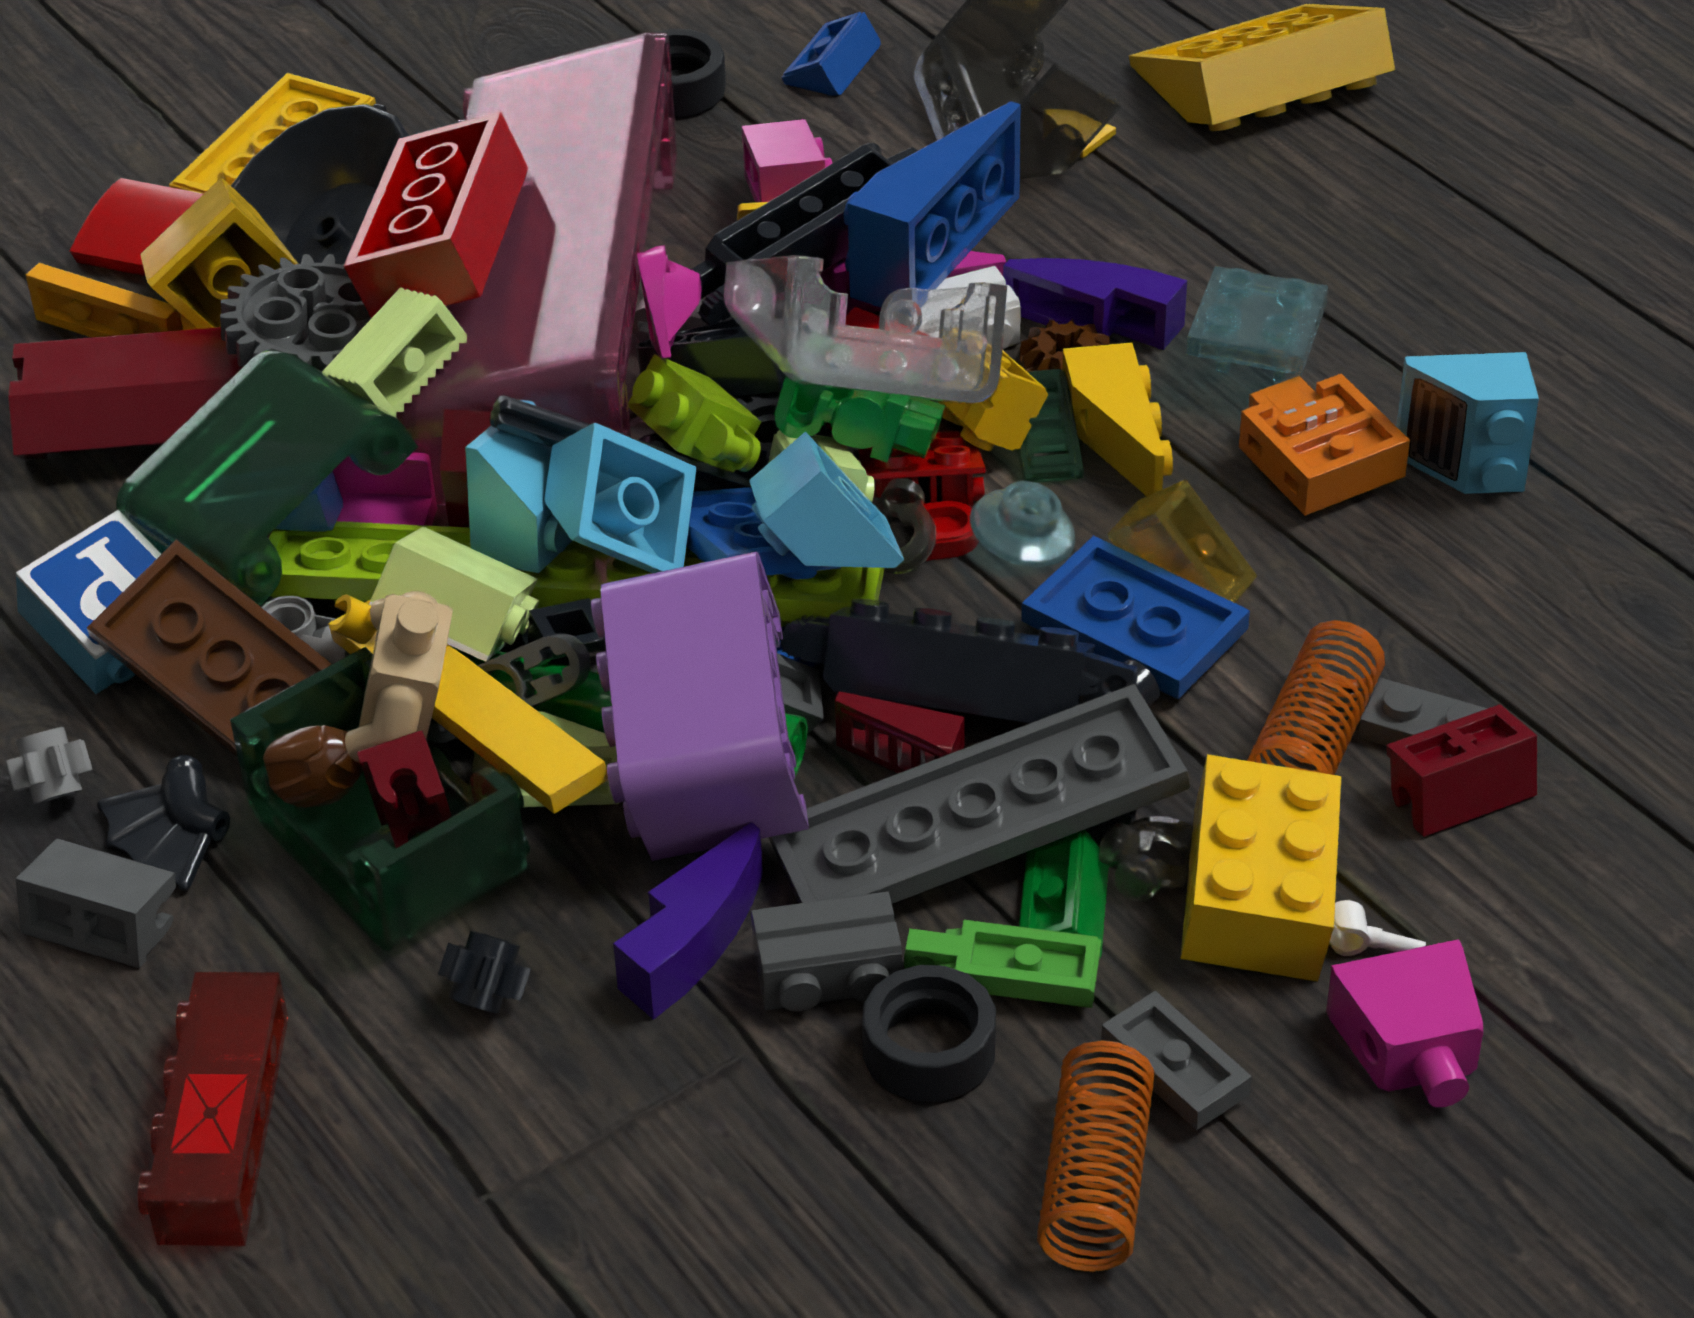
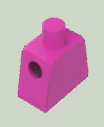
(1411, 1019)

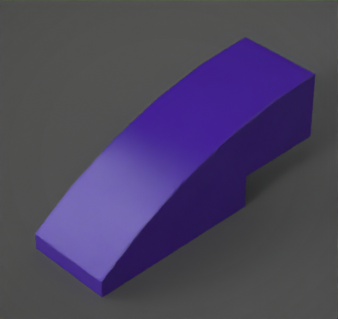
(1107, 294)
(690, 923)

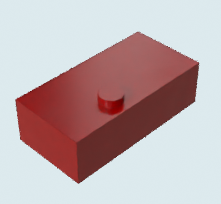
(439, 213)

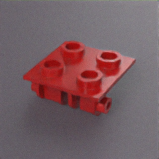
(947, 457)

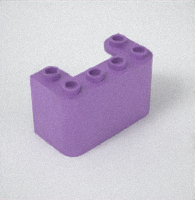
(696, 706)

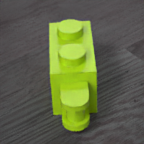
(696, 415)

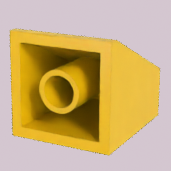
(209, 252)

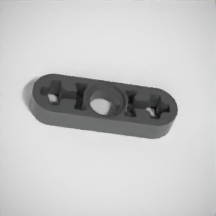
(534, 655)

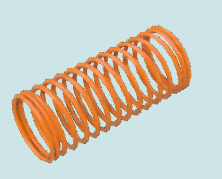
(1332, 679)
(1102, 1106)

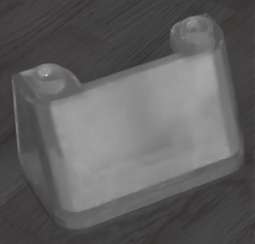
(926, 343)

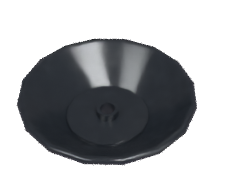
(321, 178)

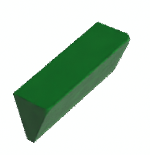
(1065, 887)

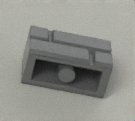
(825, 950)

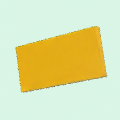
(280, 107)

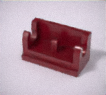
(1464, 769)
(405, 786)

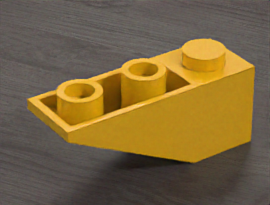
(1115, 413)

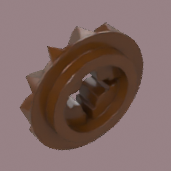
(1040, 347)

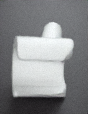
(1353, 935)

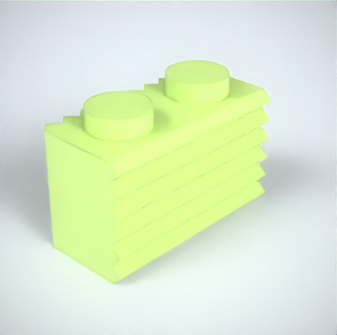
(398, 350)

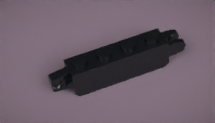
(798, 222)
(954, 664)

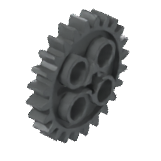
(293, 310)

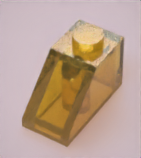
(1185, 539)

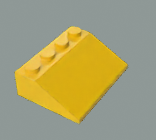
(1269, 63)

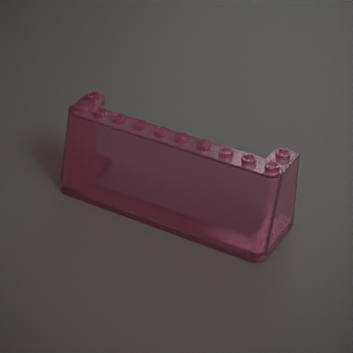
(567, 268)

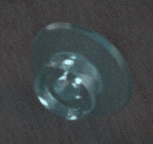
(1023, 525)

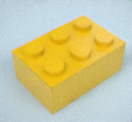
(1262, 868)

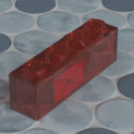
(215, 1110)

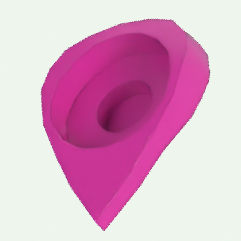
(669, 296)

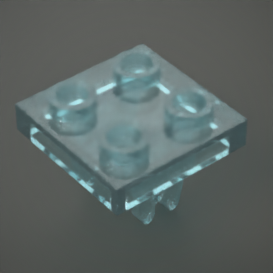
(1257, 321)

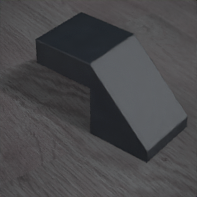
(565, 618)

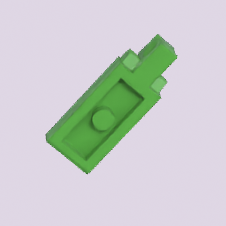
(1014, 960)

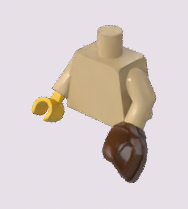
(405, 672)

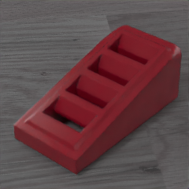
(912, 732)

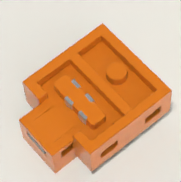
(1321, 441)

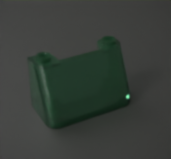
(252, 462)

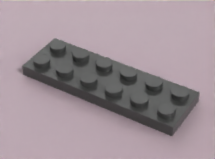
(985, 803)

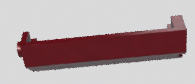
(113, 389)

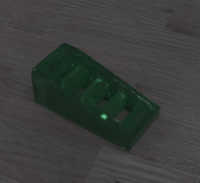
(1052, 432)

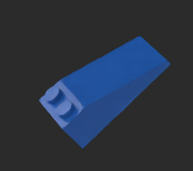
(932, 207)

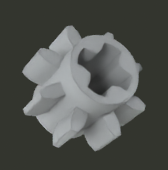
(48, 765)

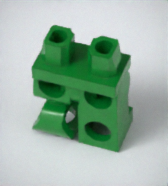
(860, 418)

